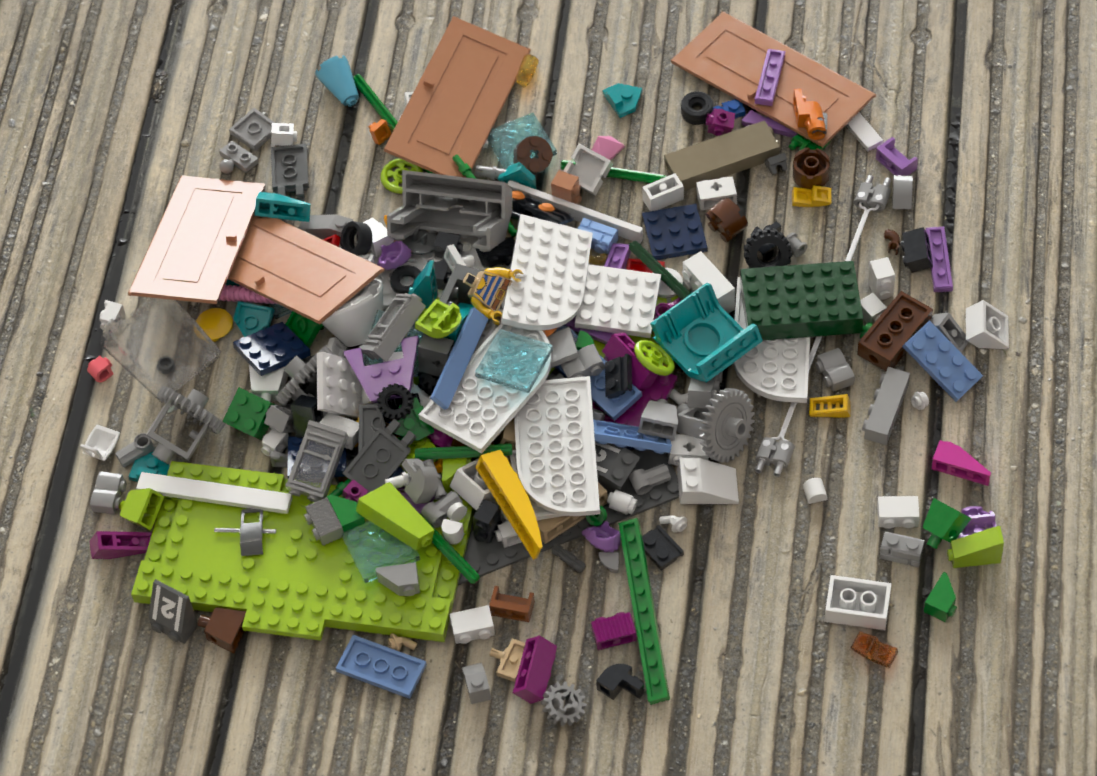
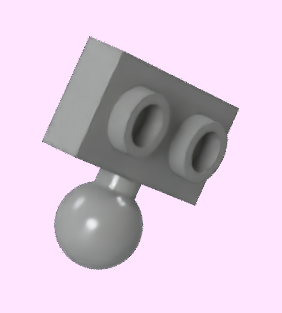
(236, 156)

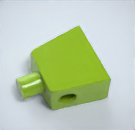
(141, 507)

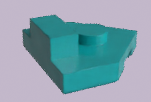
(623, 98)
(519, 174)
(252, 317)
(148, 464)

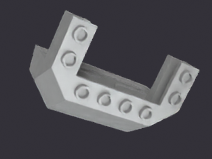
(474, 208)

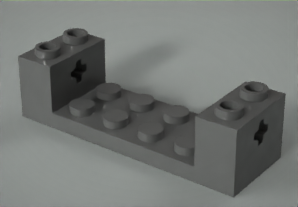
(435, 351)

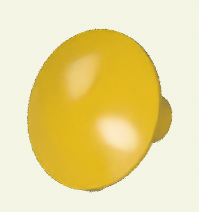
(215, 323)

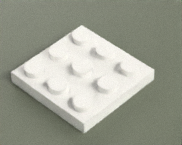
(337, 386)

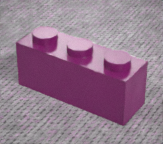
(622, 344)
(535, 669)

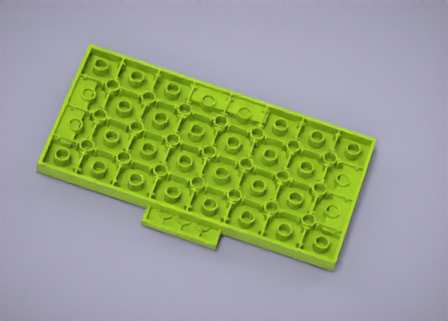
(297, 580)

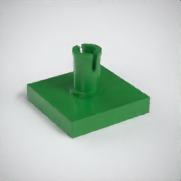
(303, 328)

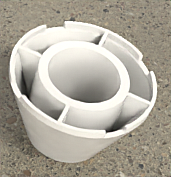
(355, 318)

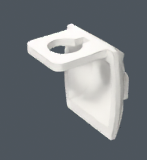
(100, 442)

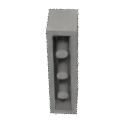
(886, 406)

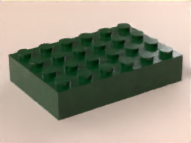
(802, 300)

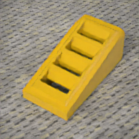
(837, 412)

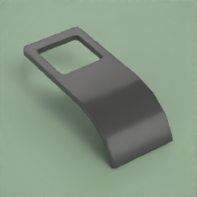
(251, 534)

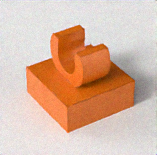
(380, 131)

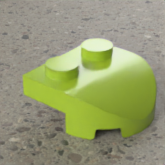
(439, 320)

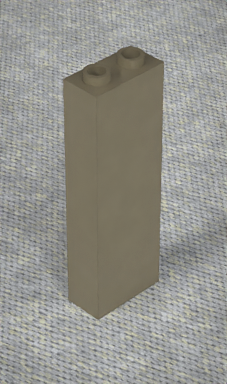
(723, 155)

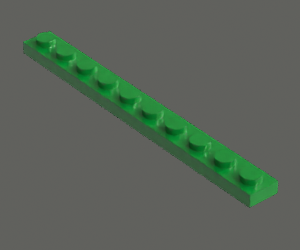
(644, 611)

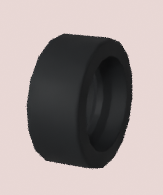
(364, 238)

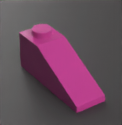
(957, 462)

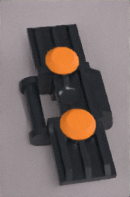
(524, 203)

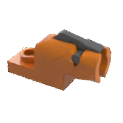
(810, 116)

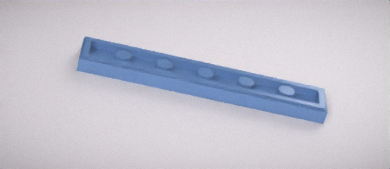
(459, 358)

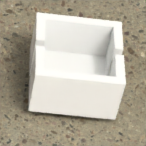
(589, 168)

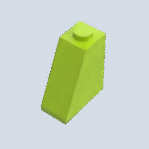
(977, 549)

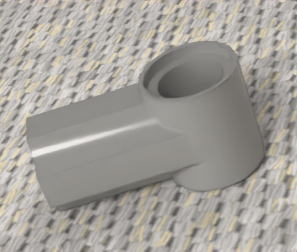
(135, 450)
(645, 480)
(436, 512)

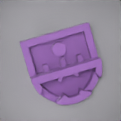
(979, 520)

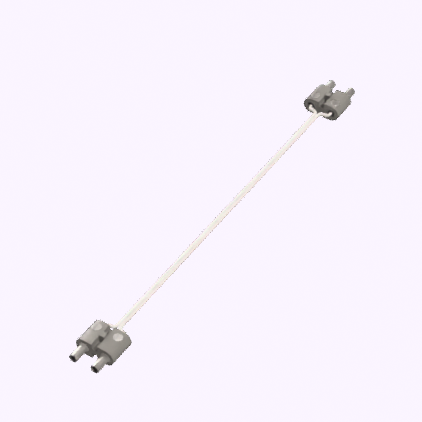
(780, 452)

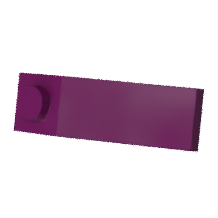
(118, 544)

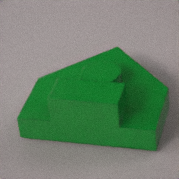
(414, 424)

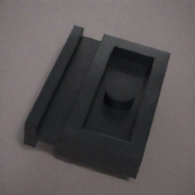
(618, 376)
(661, 547)

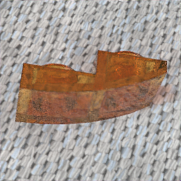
(872, 649)

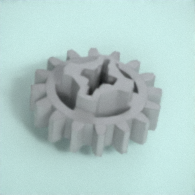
(554, 703)

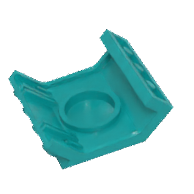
(703, 335)

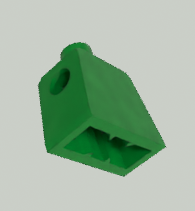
(944, 523)

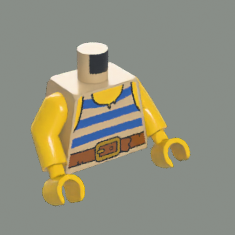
(489, 290)

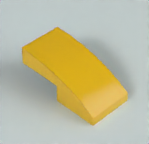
(813, 197)

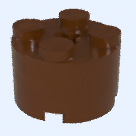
(542, 152)
(811, 168)
(726, 219)

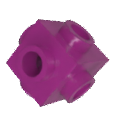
(720, 122)

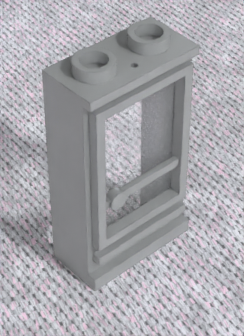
(392, 326)
(316, 461)

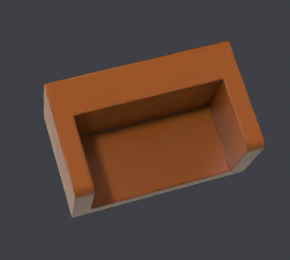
(511, 606)

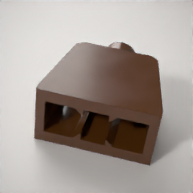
(223, 628)

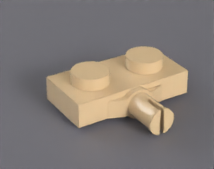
(509, 659)

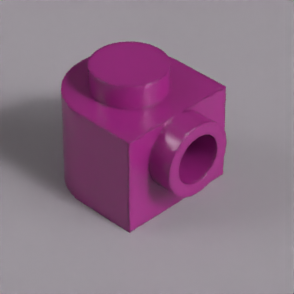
(354, 491)

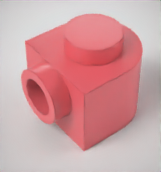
(100, 369)

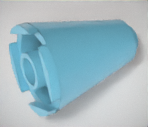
(338, 79)

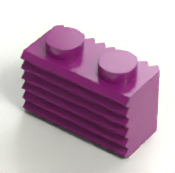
(613, 630)

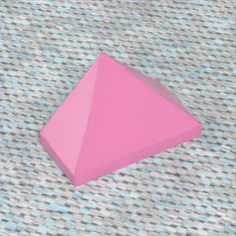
(607, 146)

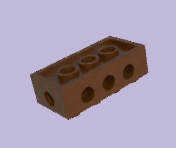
(893, 328)

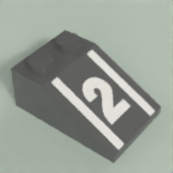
(614, 465)
(171, 613)

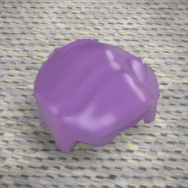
(394, 255)
(603, 537)

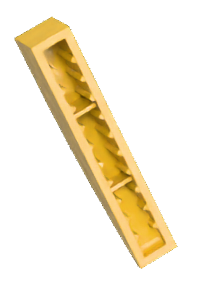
(512, 498)

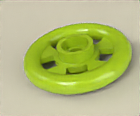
(387, 173)
(654, 357)

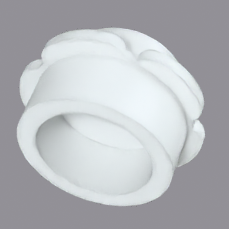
(920, 400)

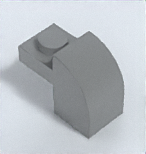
(902, 192)
(423, 481)

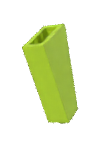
(396, 516)

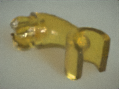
(598, 260)

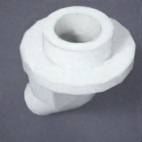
(678, 523)

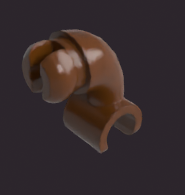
(894, 238)

